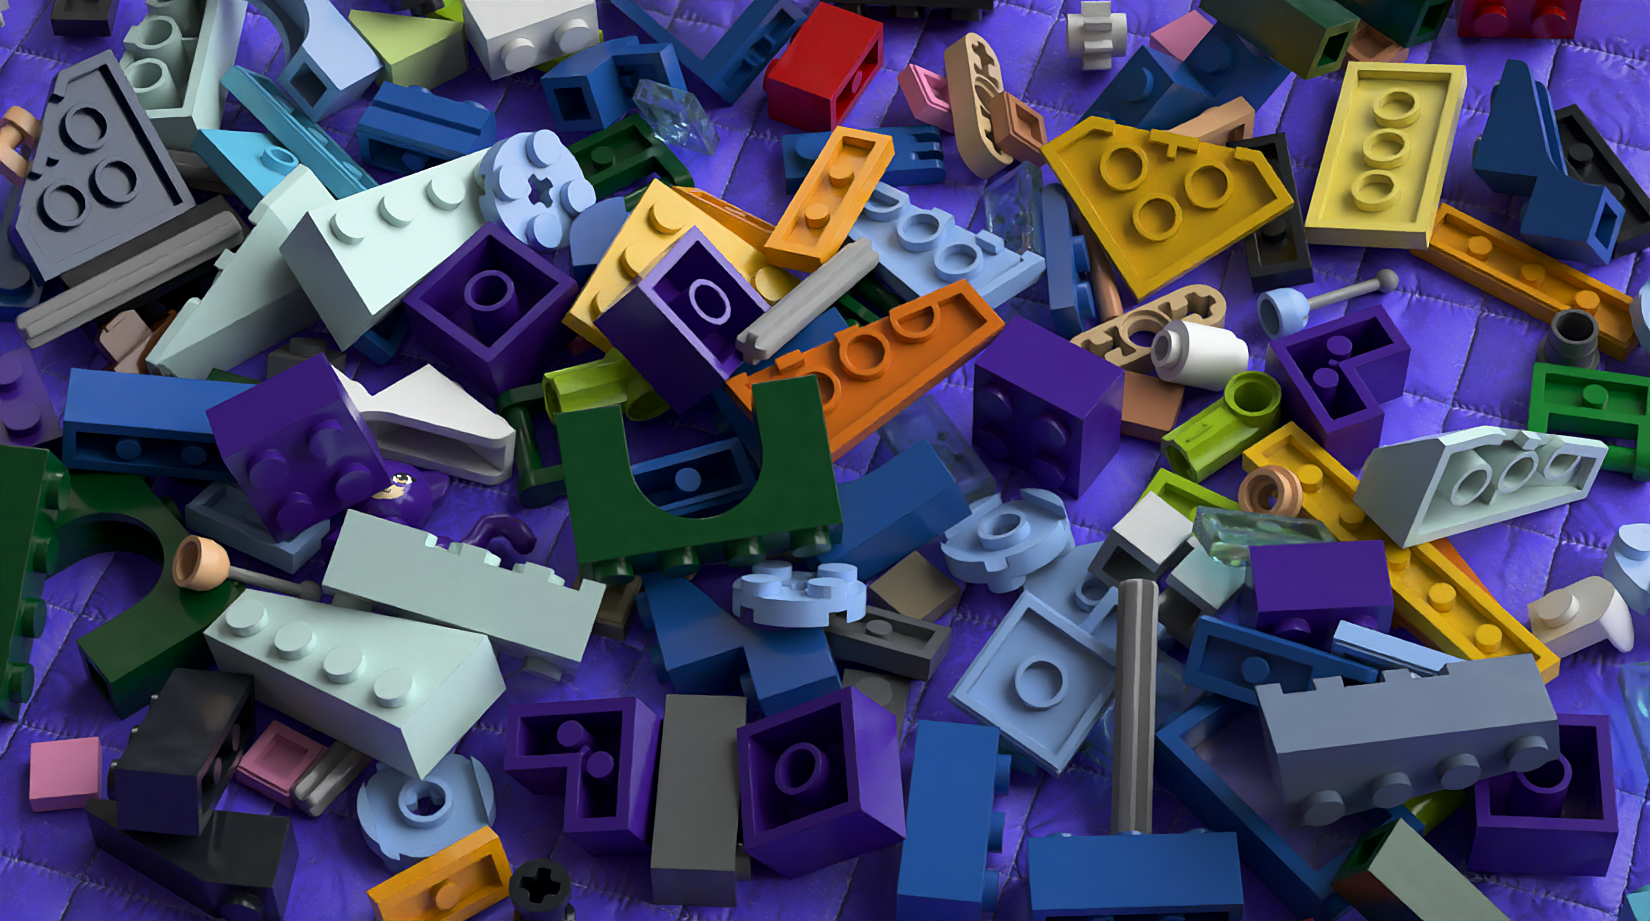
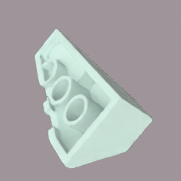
(253, 294)
(1472, 480)

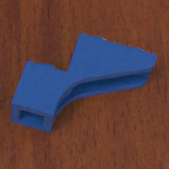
(1167, 92)
(1525, 158)
(713, 652)

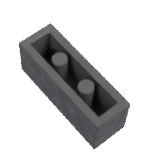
(698, 804)

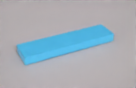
(298, 132)

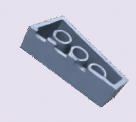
(1404, 735)

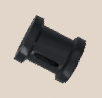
(541, 892)

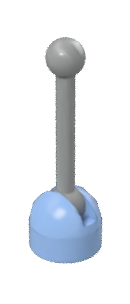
(1287, 310)

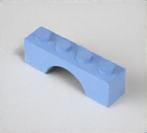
(324, 56)

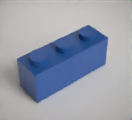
(144, 424)
(952, 823)
(1134, 877)

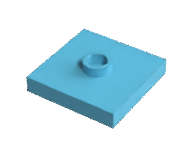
(246, 161)

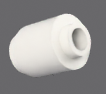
(1198, 355)

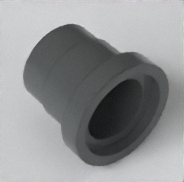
(1571, 341)

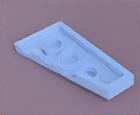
(927, 251)

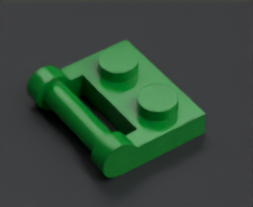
(1595, 405)

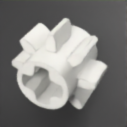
(1096, 35)

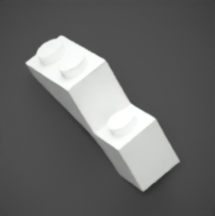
(436, 427)

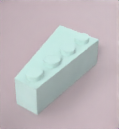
(178, 64)
(381, 243)
(463, 589)
(359, 675)

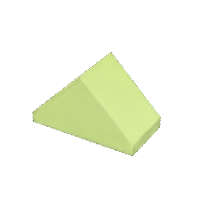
(413, 48)

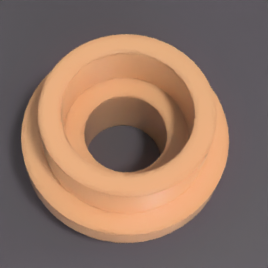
(1259, 485)

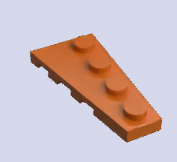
(886, 365)

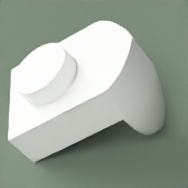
(1581, 617)

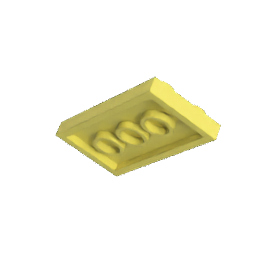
(1386, 155)

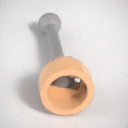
(205, 564)

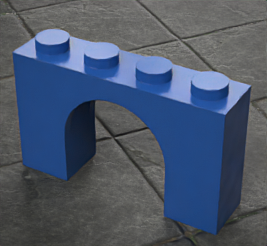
(883, 511)

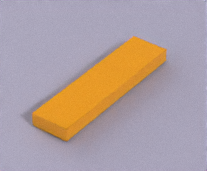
(1527, 277)

